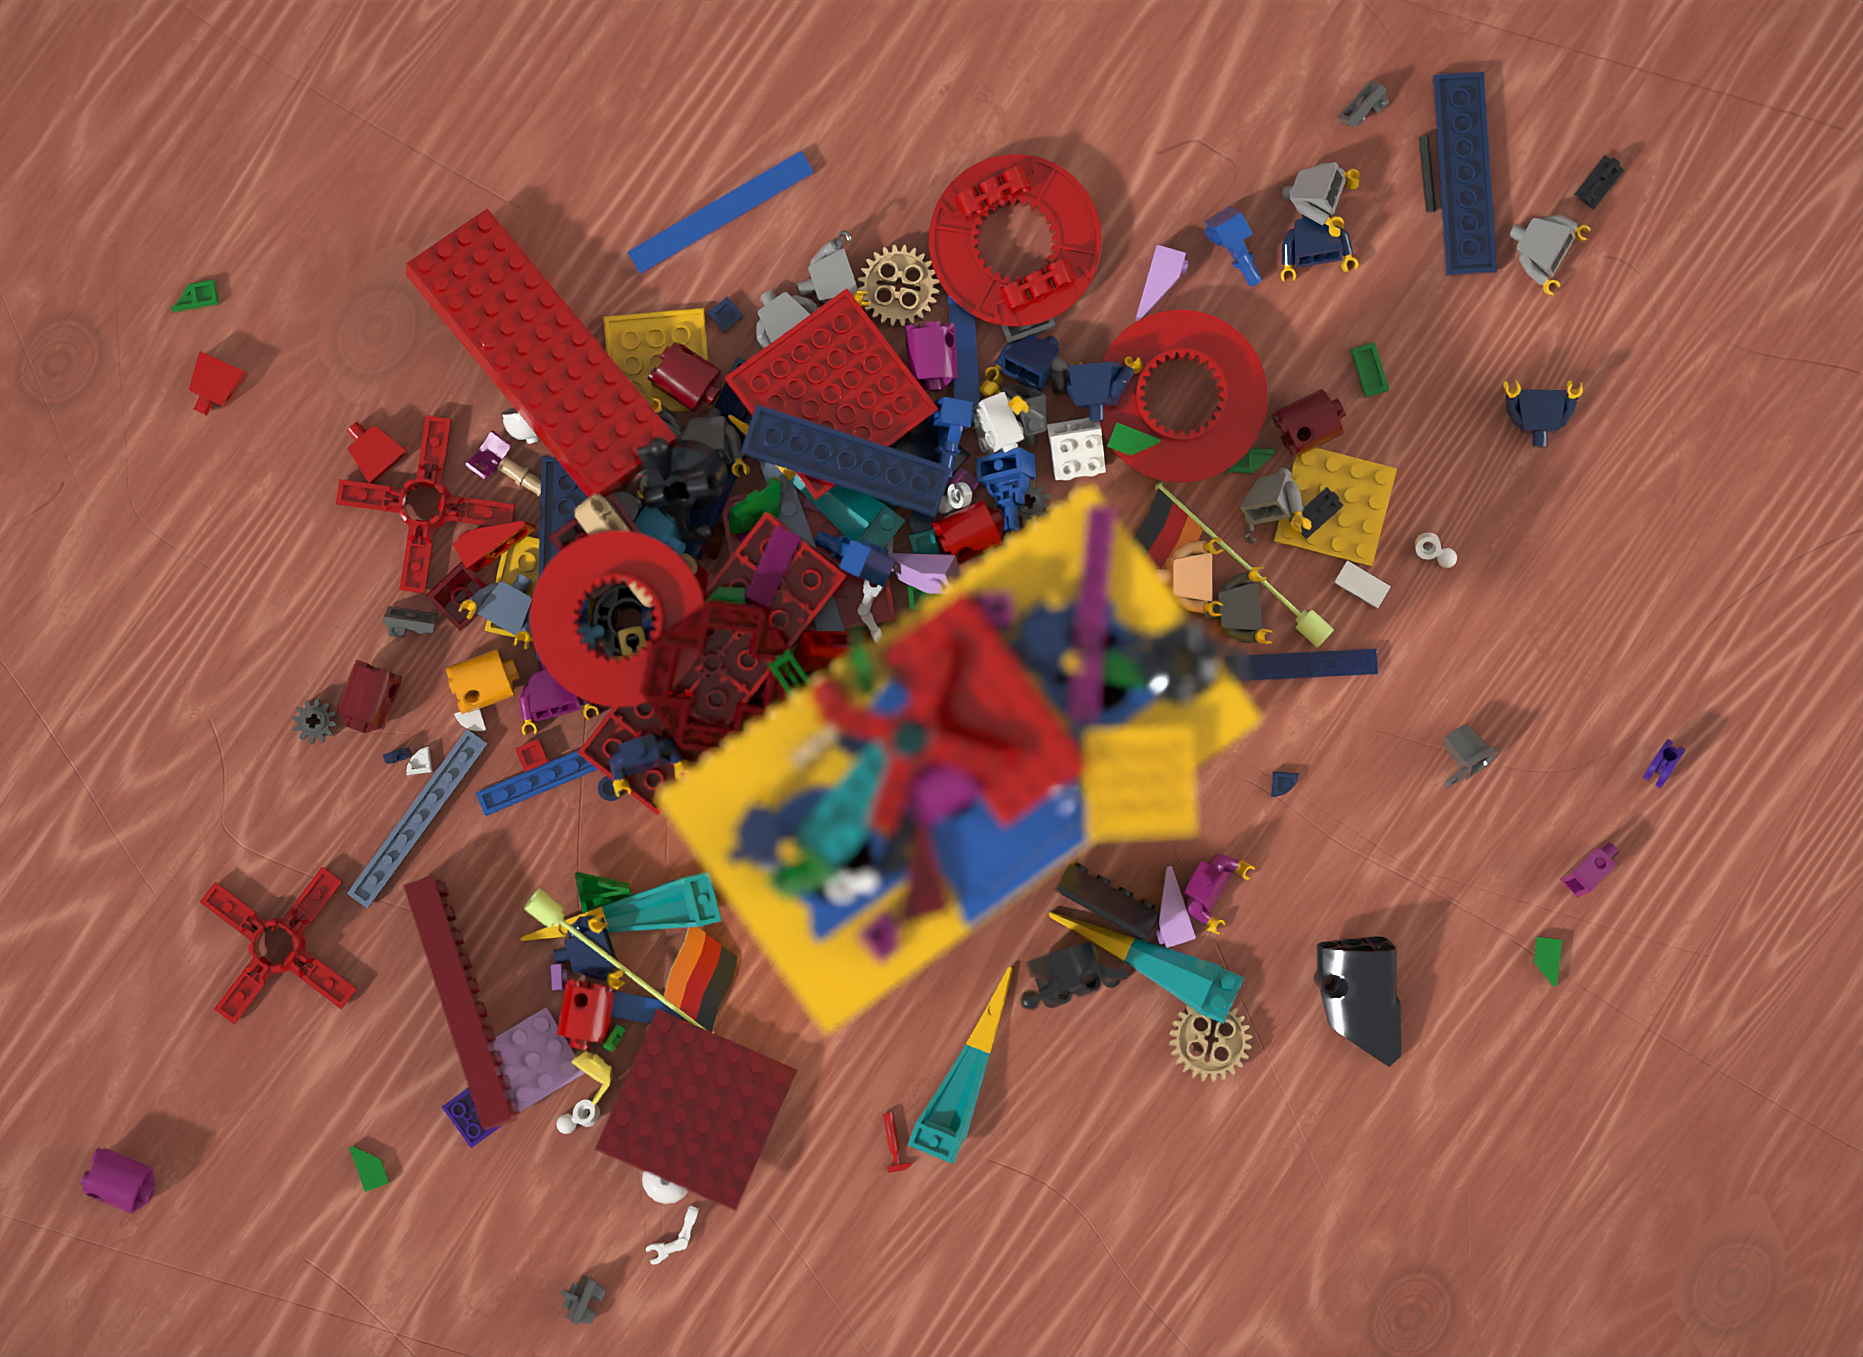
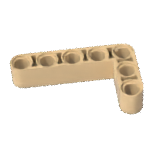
(598, 516)

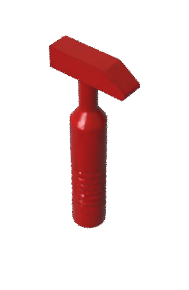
(893, 1143)

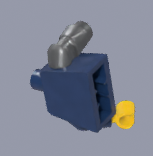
(1033, 363)

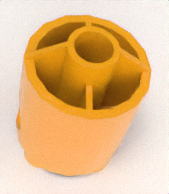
(482, 680)

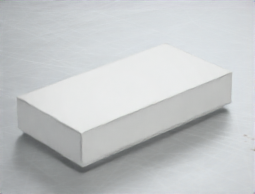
(1362, 584)

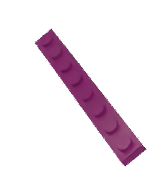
(1091, 613)

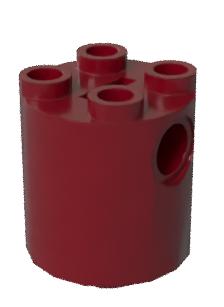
(687, 377)
(1309, 422)
(368, 697)

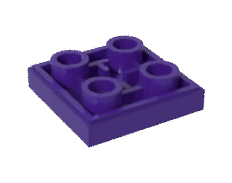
(465, 1118)

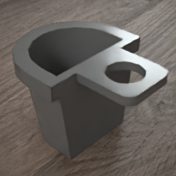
(1468, 752)

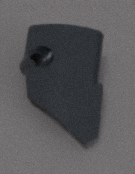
(1362, 993)

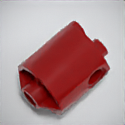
(970, 531)
(585, 1013)

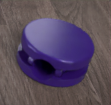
(1664, 762)

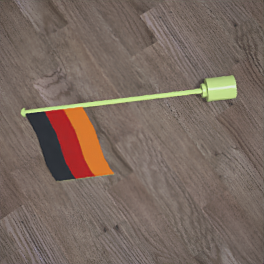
(1173, 525)
(695, 980)

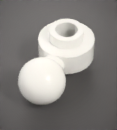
(958, 496)
(1445, 557)
(865, 881)
(567, 1123)

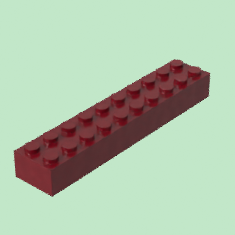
(460, 1002)

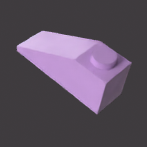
(1163, 274)
(925, 571)
(1173, 917)

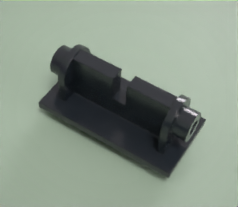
(1599, 181)
(1320, 510)
(891, 859)

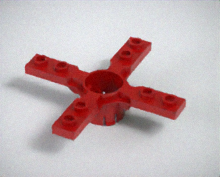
(451, 507)
(882, 729)
(299, 962)

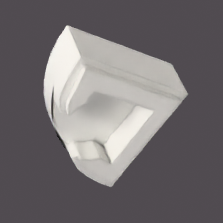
(472, 720)
(420, 762)

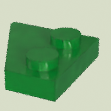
(749, 511)
(859, 657)
(801, 874)
(599, 891)

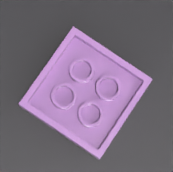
(536, 1059)

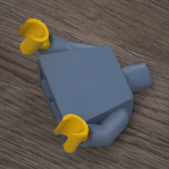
(505, 607)

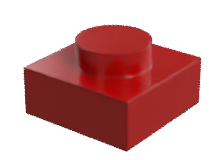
(531, 755)

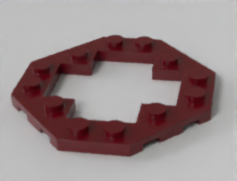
(690, 635)

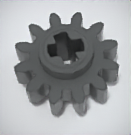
(1037, 507)
(320, 729)

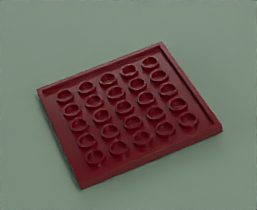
(696, 1110)

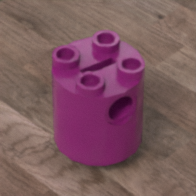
(932, 354)
(938, 791)
(119, 1181)

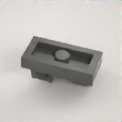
(1368, 98)
(401, 618)

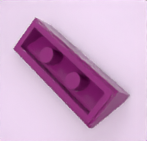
(773, 566)

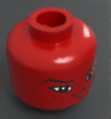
(831, 687)

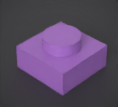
(558, 976)

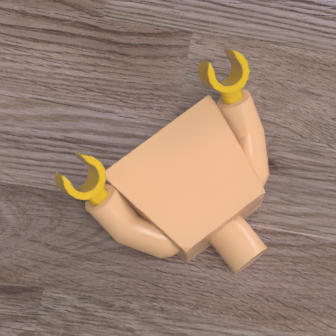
(1190, 576)

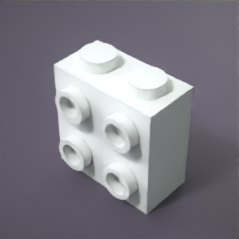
(996, 425)
(1076, 449)

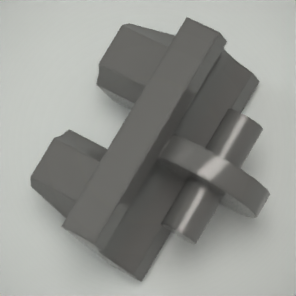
(578, 1298)

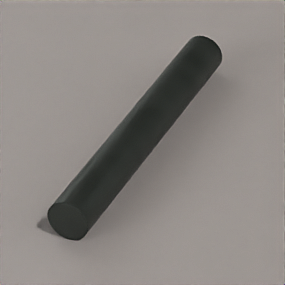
(1427, 174)

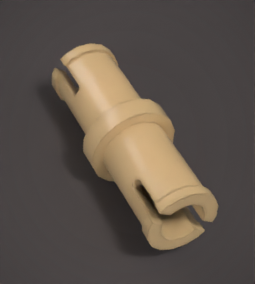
(521, 475)
(814, 746)

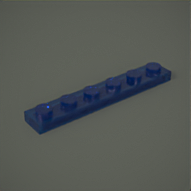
(1309, 664)

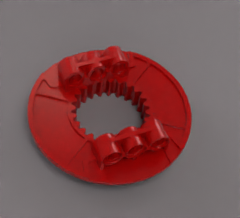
(1038, 294)
(1242, 404)
(567, 585)

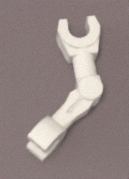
(865, 606)
(680, 1243)

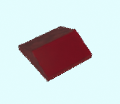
(453, 591)

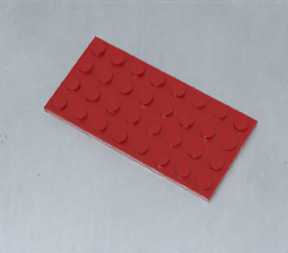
(990, 707)

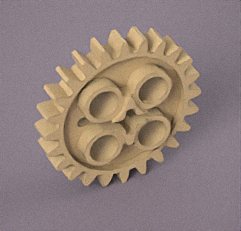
(902, 263)
(1232, 1045)

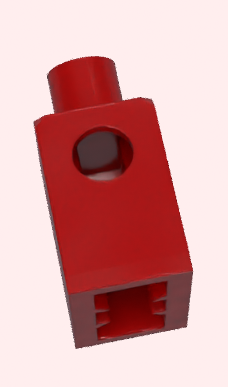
(214, 382)
(374, 451)

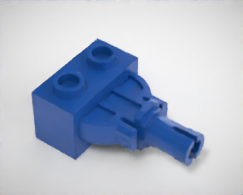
(1229, 230)
(950, 420)
(1007, 481)
(860, 559)

